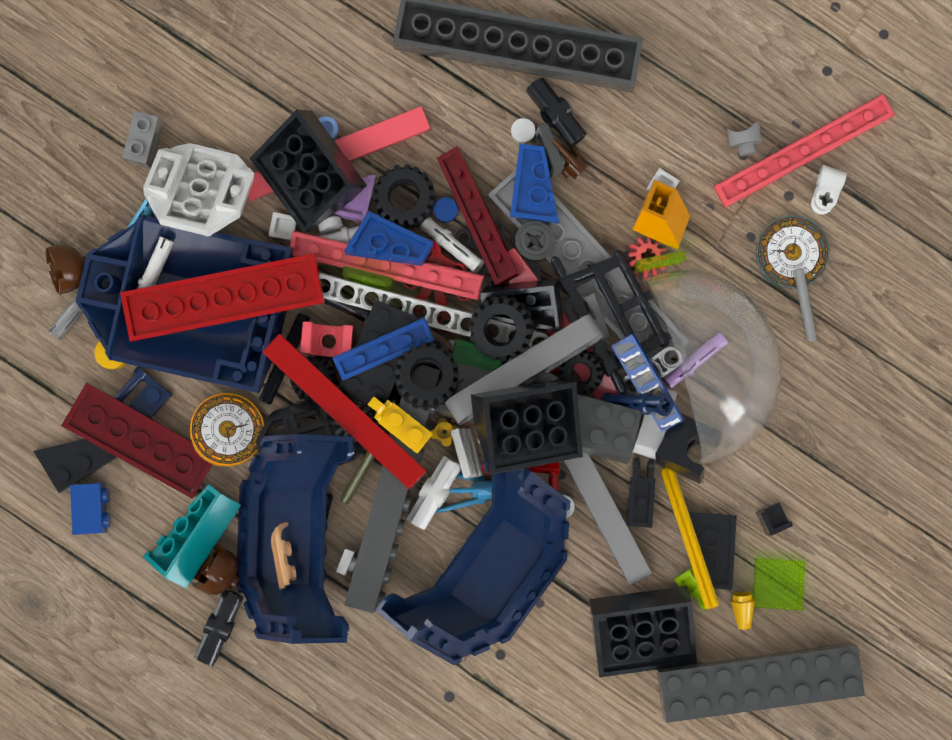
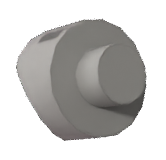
(745, 140)

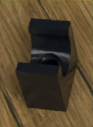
(675, 447)

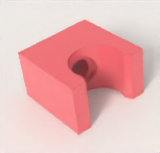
(314, 335)

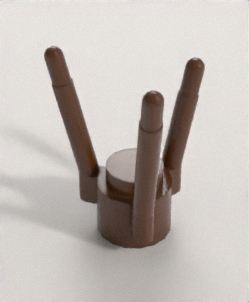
(574, 164)

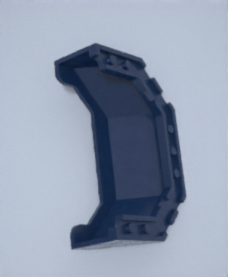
(289, 486)
(493, 575)

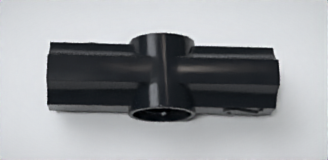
(556, 112)
(218, 627)

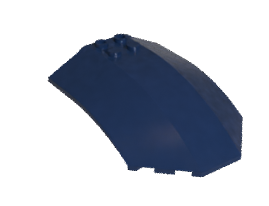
(215, 354)

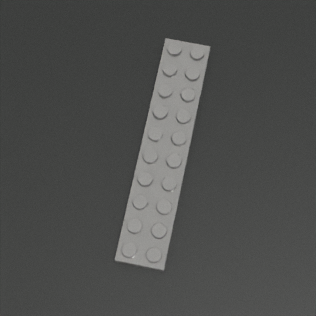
(576, 250)

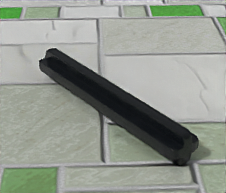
(277, 375)

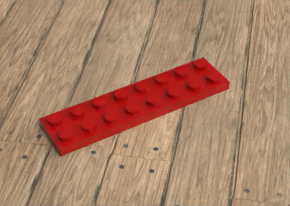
(222, 297)

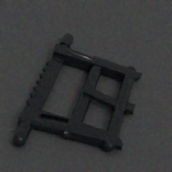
(596, 271)

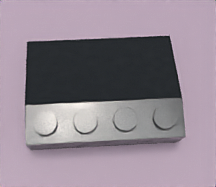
(307, 170)
(528, 425)
(643, 631)

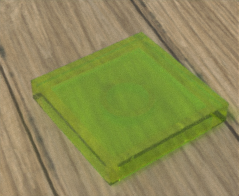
(368, 278)
(779, 583)

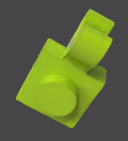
(688, 579)

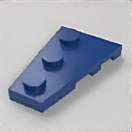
(532, 187)
(387, 241)

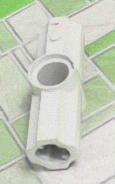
(434, 492)

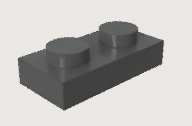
(554, 159)

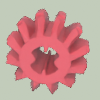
(640, 250)

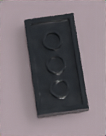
(380, 379)

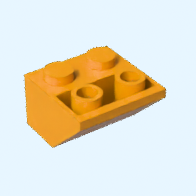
(663, 215)

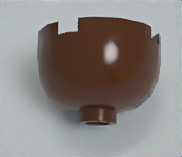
(65, 267)
(217, 572)

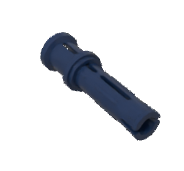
(645, 403)

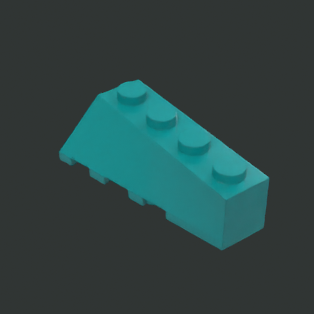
(193, 536)

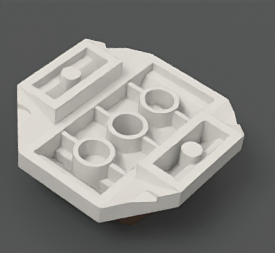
(197, 188)

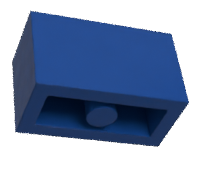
(89, 508)

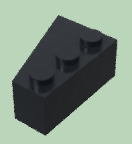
(539, 297)

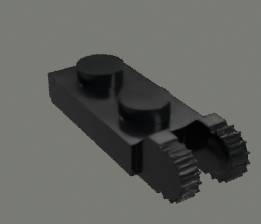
(641, 496)

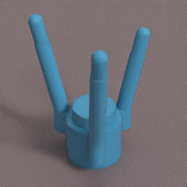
(480, 490)

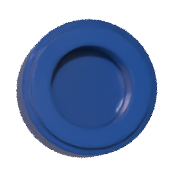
(445, 209)

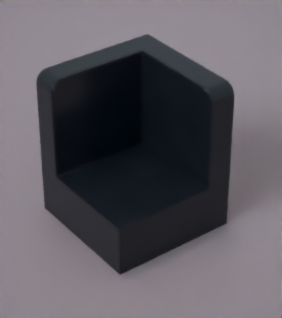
(773, 519)

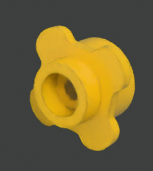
(437, 432)

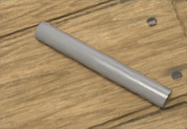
(805, 304)

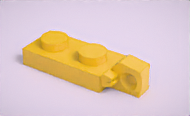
(400, 424)

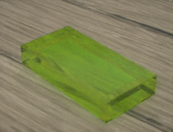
(660, 261)

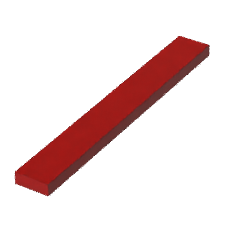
(344, 411)

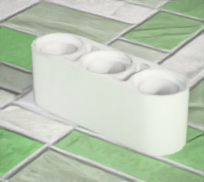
(649, 435)

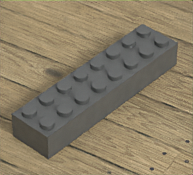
(605, 427)
(760, 682)

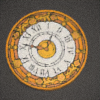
(226, 429)

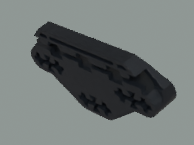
(319, 426)

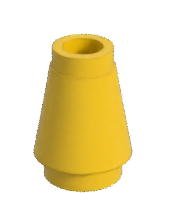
(743, 609)

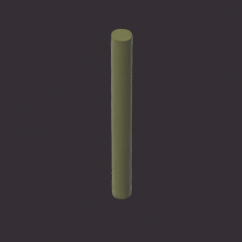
(359, 475)

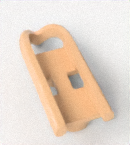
(280, 551)

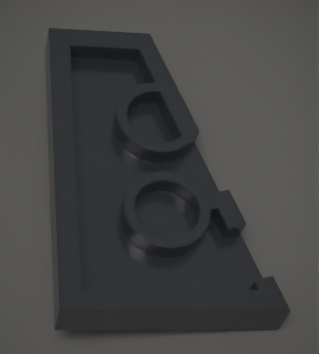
(72, 462)
(717, 543)

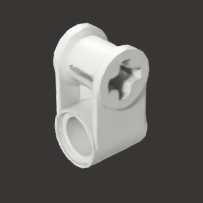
(828, 186)

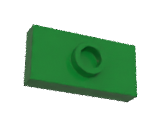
(466, 354)

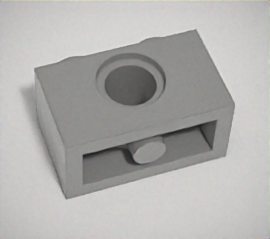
(142, 139)

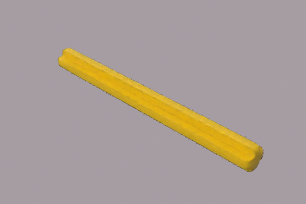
(689, 538)

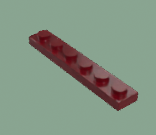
(477, 216)

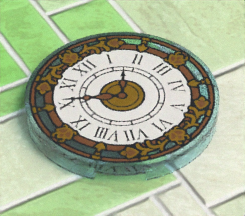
(792, 245)

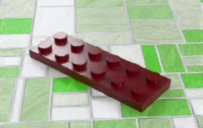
(137, 439)

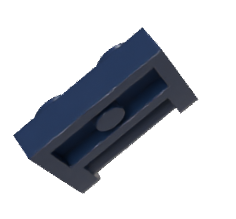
(150, 399)

